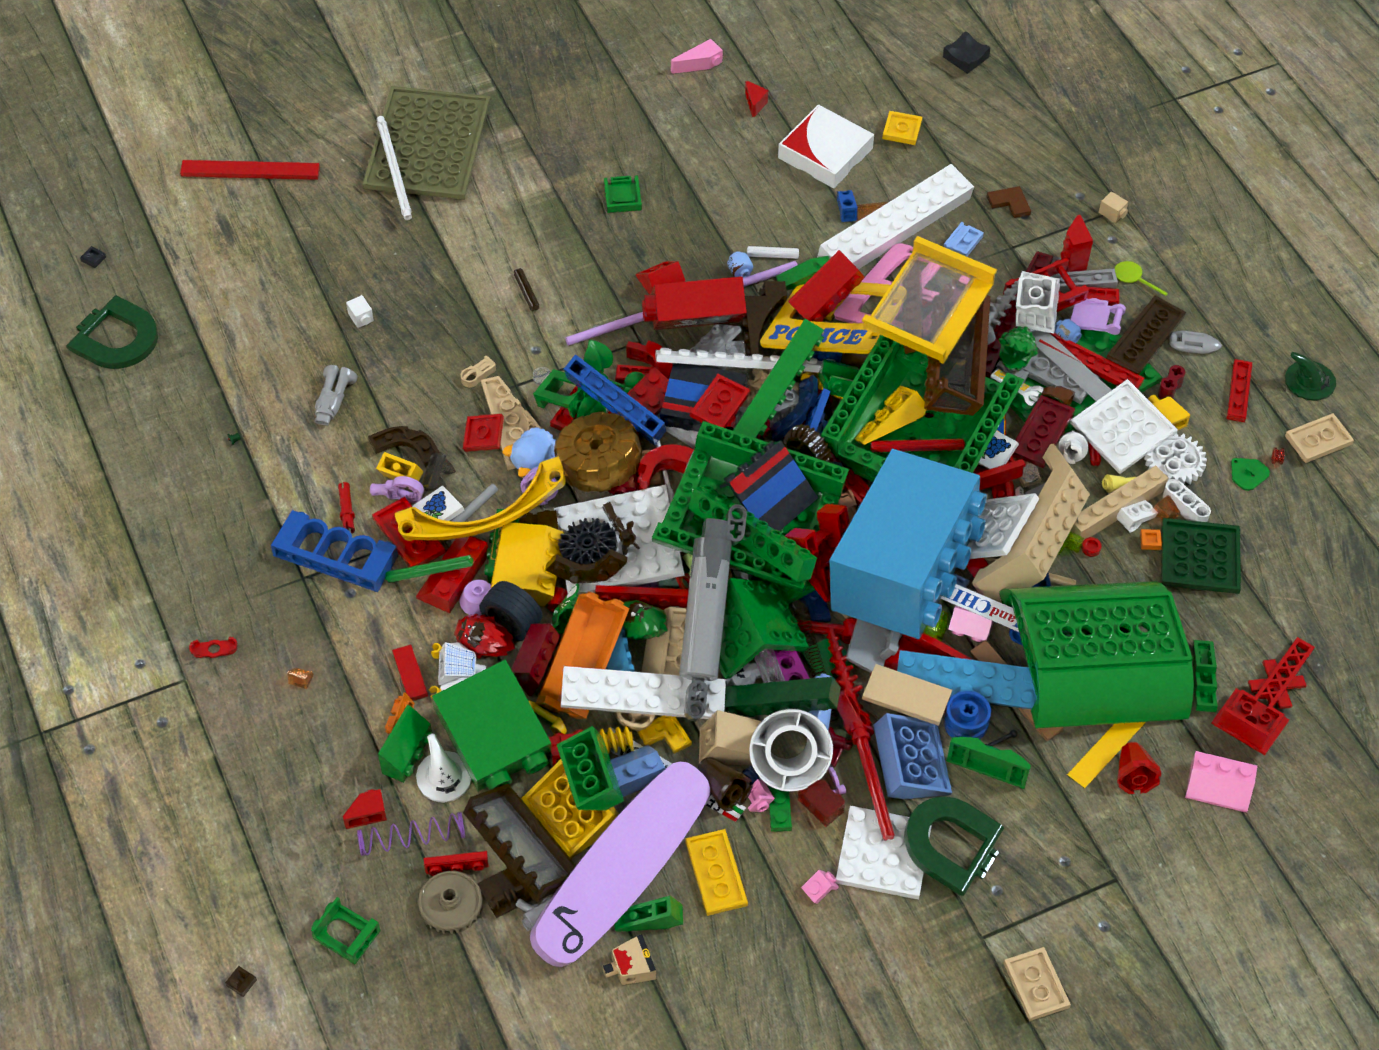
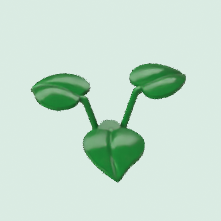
(601, 357)

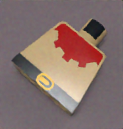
(631, 962)

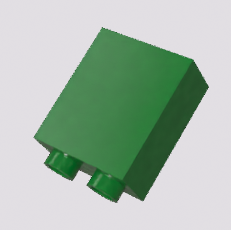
(493, 727)

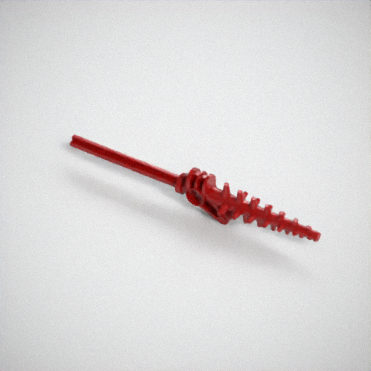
(858, 725)

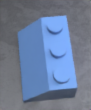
(637, 769)

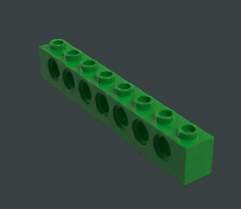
(758, 536)

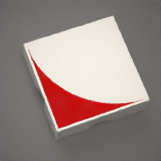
(825, 146)

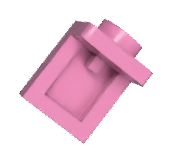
(760, 796)
(820, 885)

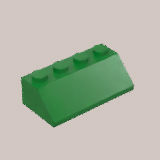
(590, 771)

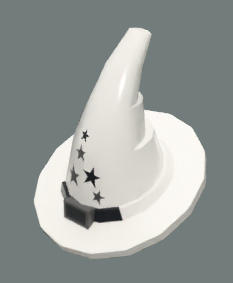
(442, 774)

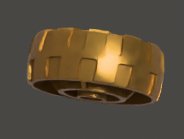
(598, 451)

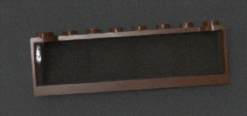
(960, 381)

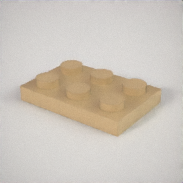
(1319, 438)
(1036, 984)

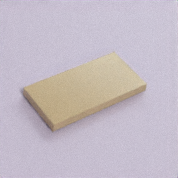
(907, 694)

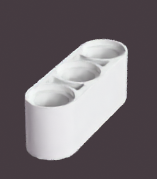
(1189, 504)

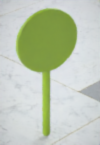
(1131, 272)

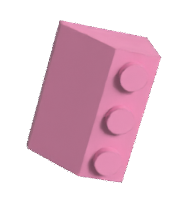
(1221, 781)

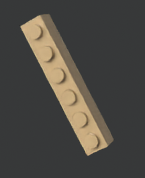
(1105, 511)

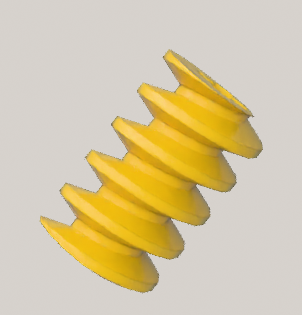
(617, 739)

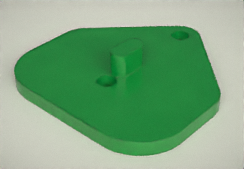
(1244, 469)

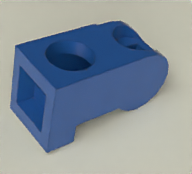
(847, 206)

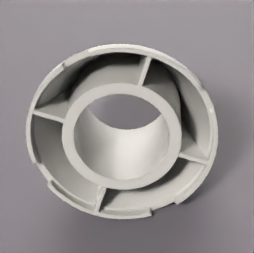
(796, 772)

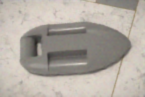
(1194, 342)

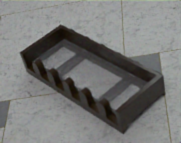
(519, 840)

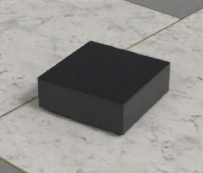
(93, 257)

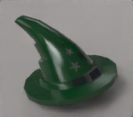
(1309, 379)

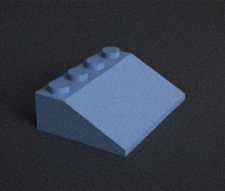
(911, 757)

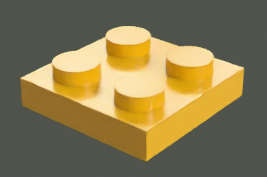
(902, 127)

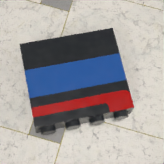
(684, 390)
(771, 486)

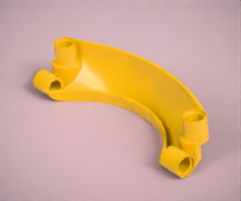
(431, 528)

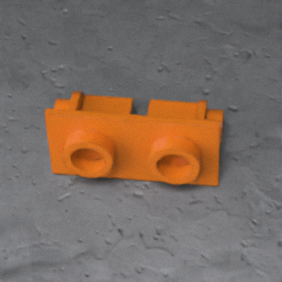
(398, 707)

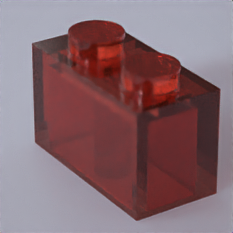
(822, 802)

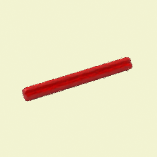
(918, 445)

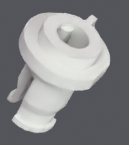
(1077, 442)

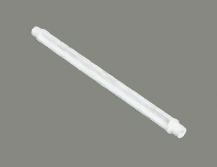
(393, 165)

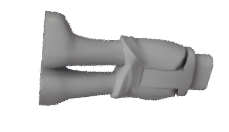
(330, 401)

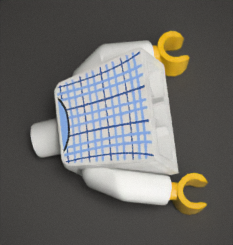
(455, 664)

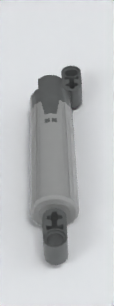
(707, 605)

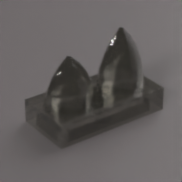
(436, 466)

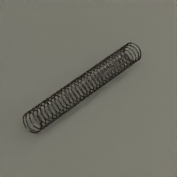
(798, 615)

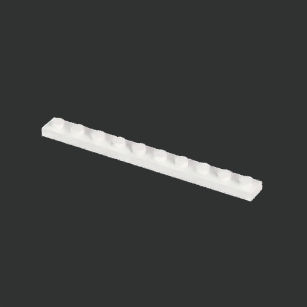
(721, 359)

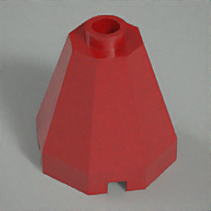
(1137, 769)

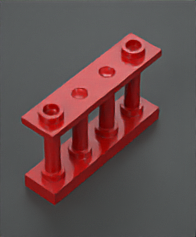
(1067, 299)

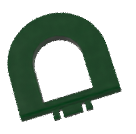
(116, 357)
(936, 864)

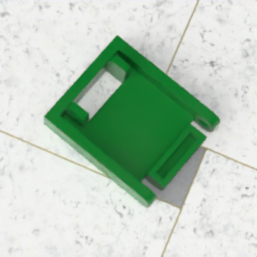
(622, 194)

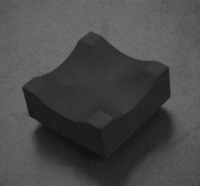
(966, 52)

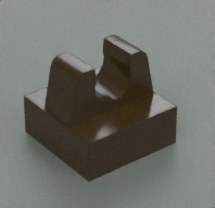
(240, 981)

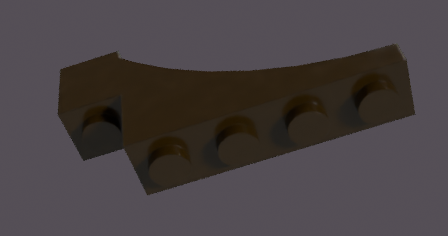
(759, 310)

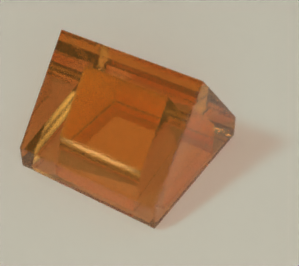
(299, 677)

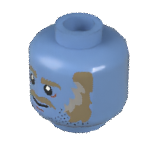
(1068, 330)

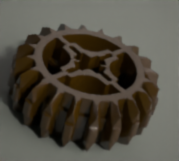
(807, 442)

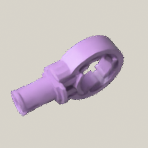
(396, 489)

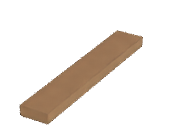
(986, 653)

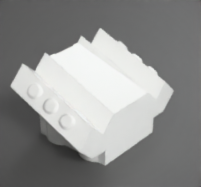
(1037, 302)

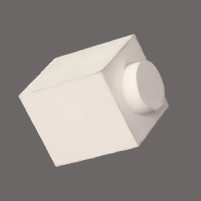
(360, 311)

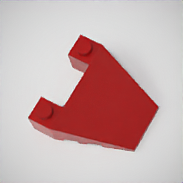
(832, 523)

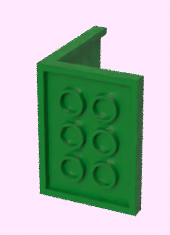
(755, 621)

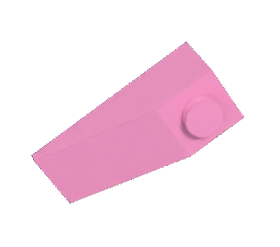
(698, 58)

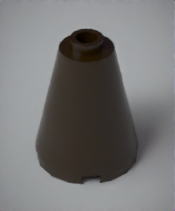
(725, 783)

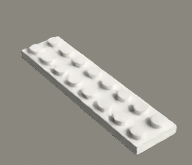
(635, 692)

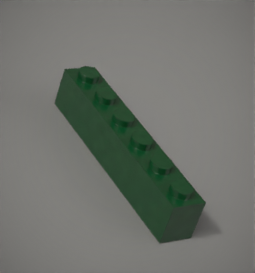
(777, 696)

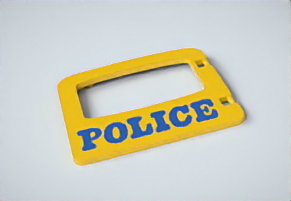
(837, 336)

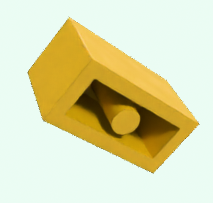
(393, 467)

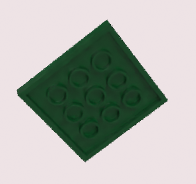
(1200, 555)

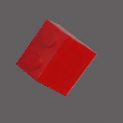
(661, 274)

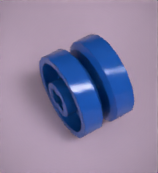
(967, 715)

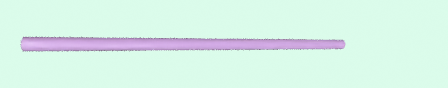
(639, 316)

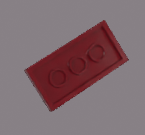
(1041, 429)

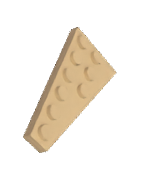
(516, 418)

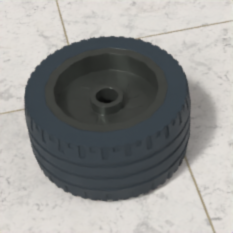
(511, 608)

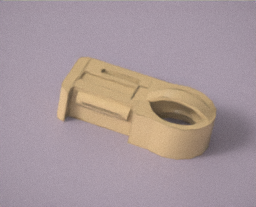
(480, 370)

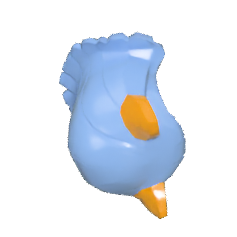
(530, 450)

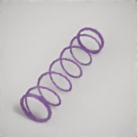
(361, 841)

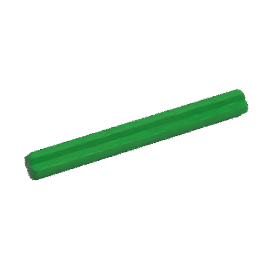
(429, 568)

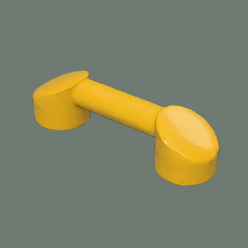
(558, 725)

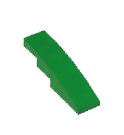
(1204, 676)

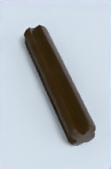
(526, 289)

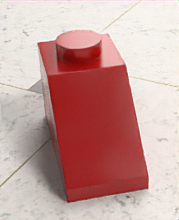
(365, 810)

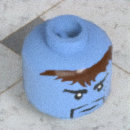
(740, 264)

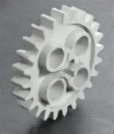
(1178, 459)

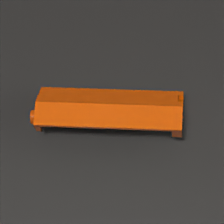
(584, 644)

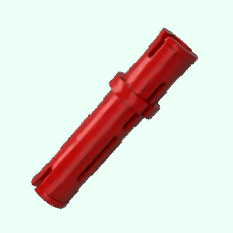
(346, 513)

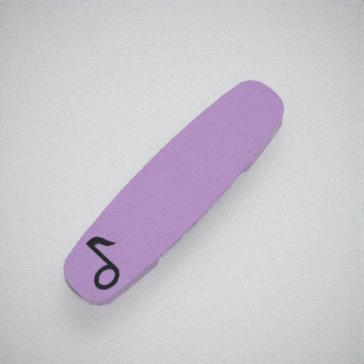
(620, 864)

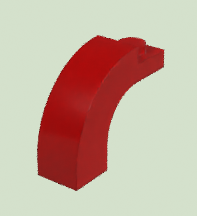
(646, 354)
(662, 458)

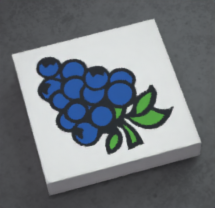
(998, 451)
(440, 505)

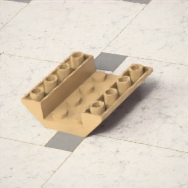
(664, 652)

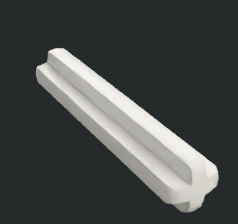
(773, 252)

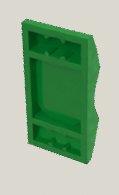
(988, 760)

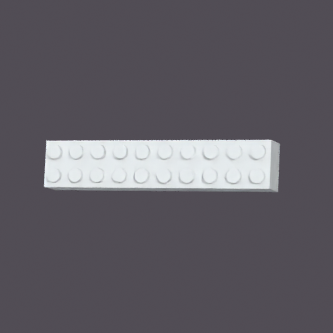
(900, 217)

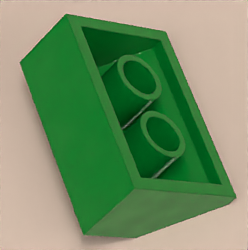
(404, 745)

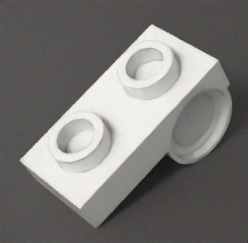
(1134, 515)

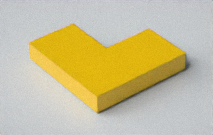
(666, 728)

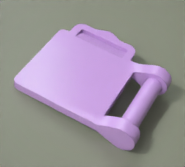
(1094, 315)

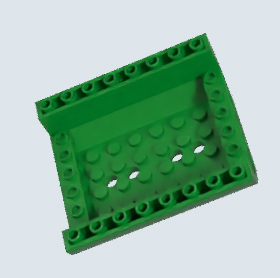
(877, 379)
(716, 456)
(1110, 672)

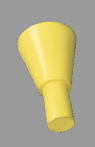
(1112, 482)

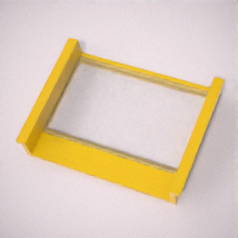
(931, 299)

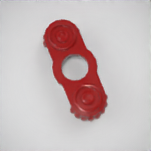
(201, 649)

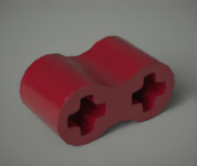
(1171, 382)

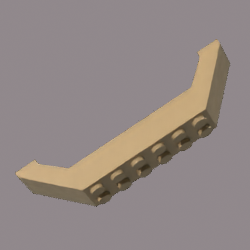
(1041, 535)

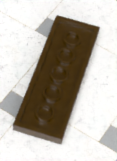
(1146, 335)

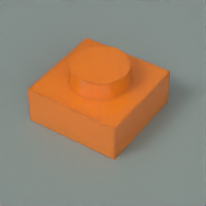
(1150, 539)

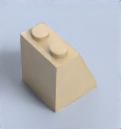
(727, 738)

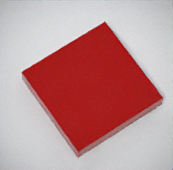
(483, 432)

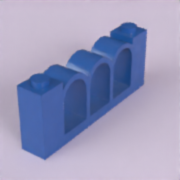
(614, 399)
(300, 525)

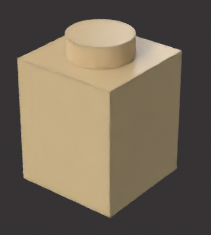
(1113, 207)

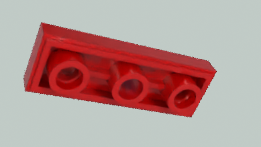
(458, 862)

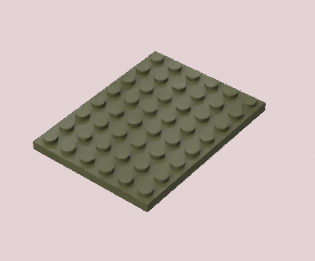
(432, 140)

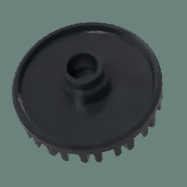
(587, 541)

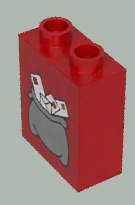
(695, 303)

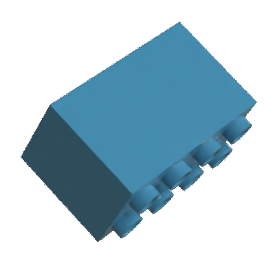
(907, 544)

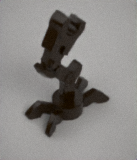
(626, 536)

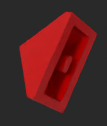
(756, 97)

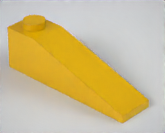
(900, 409)

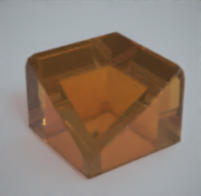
(1167, 508)

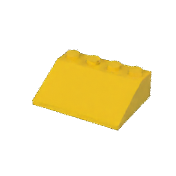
(523, 559)
(556, 810)

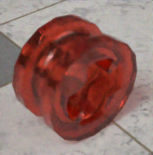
(1278, 455)

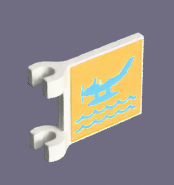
(1025, 390)

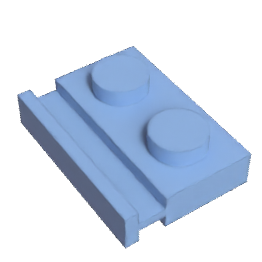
(963, 239)

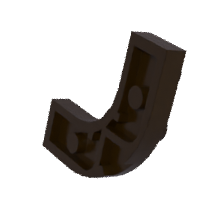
(403, 436)
(587, 573)

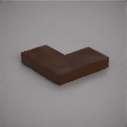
(1010, 197)

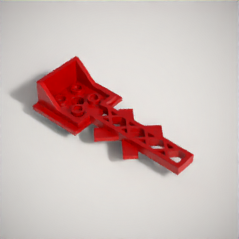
(1267, 721)

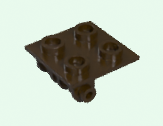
(503, 892)

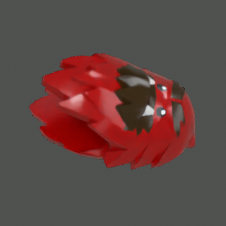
(483, 636)

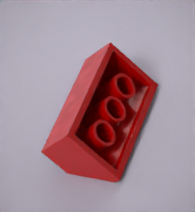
(826, 288)
(445, 588)

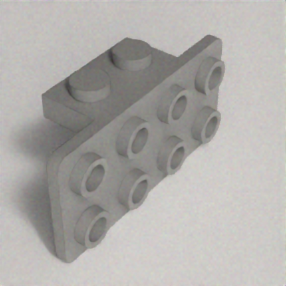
(715, 341)
(871, 645)

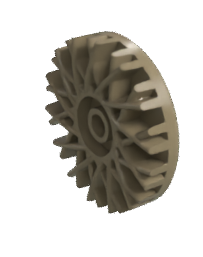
(450, 901)

